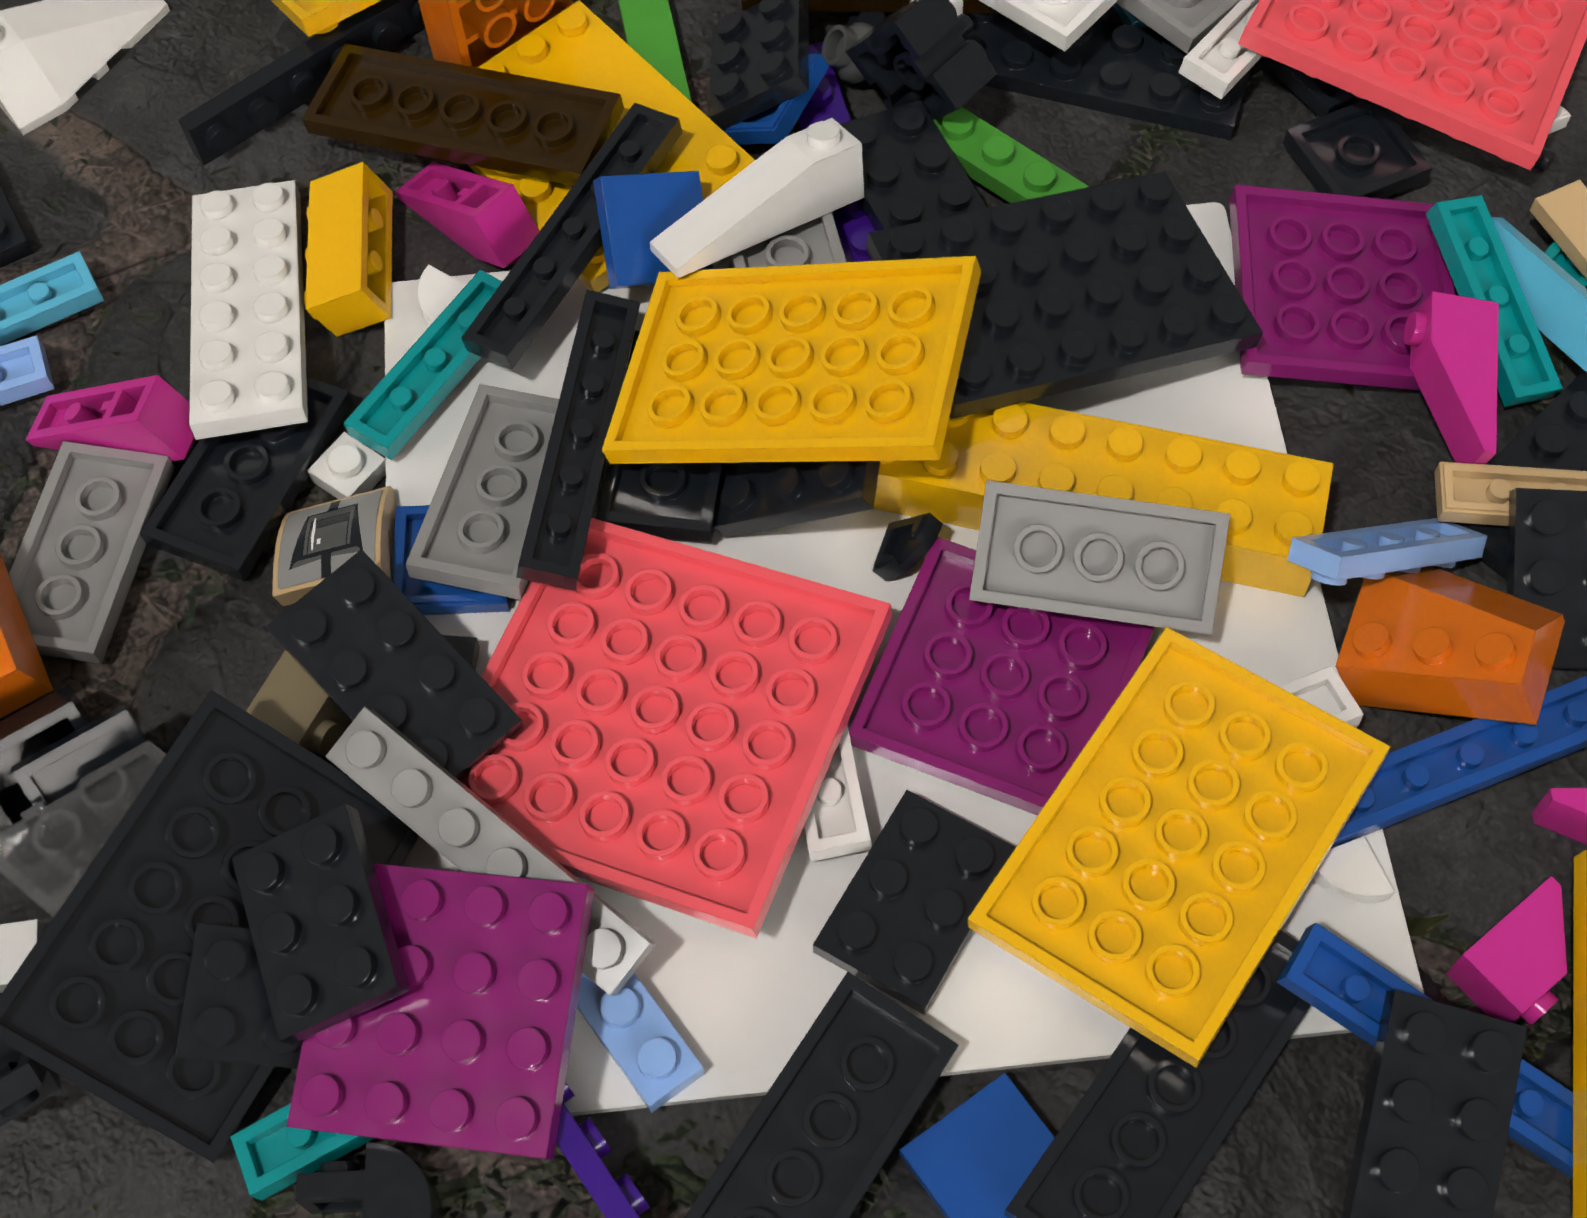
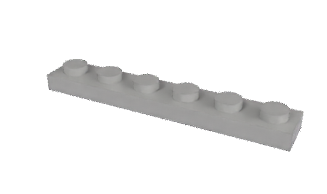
(475, 834)

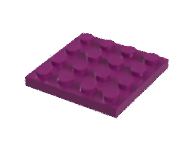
(1332, 282)
(991, 688)
(481, 1034)

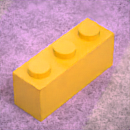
(349, 250)

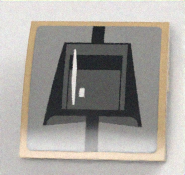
(326, 535)

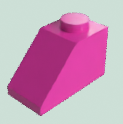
(1518, 959)

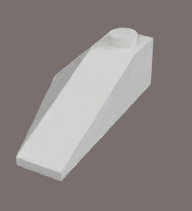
(59, 46)
(779, 191)

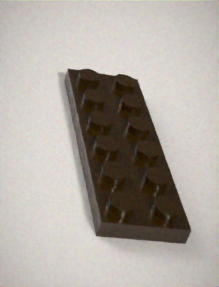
(463, 114)

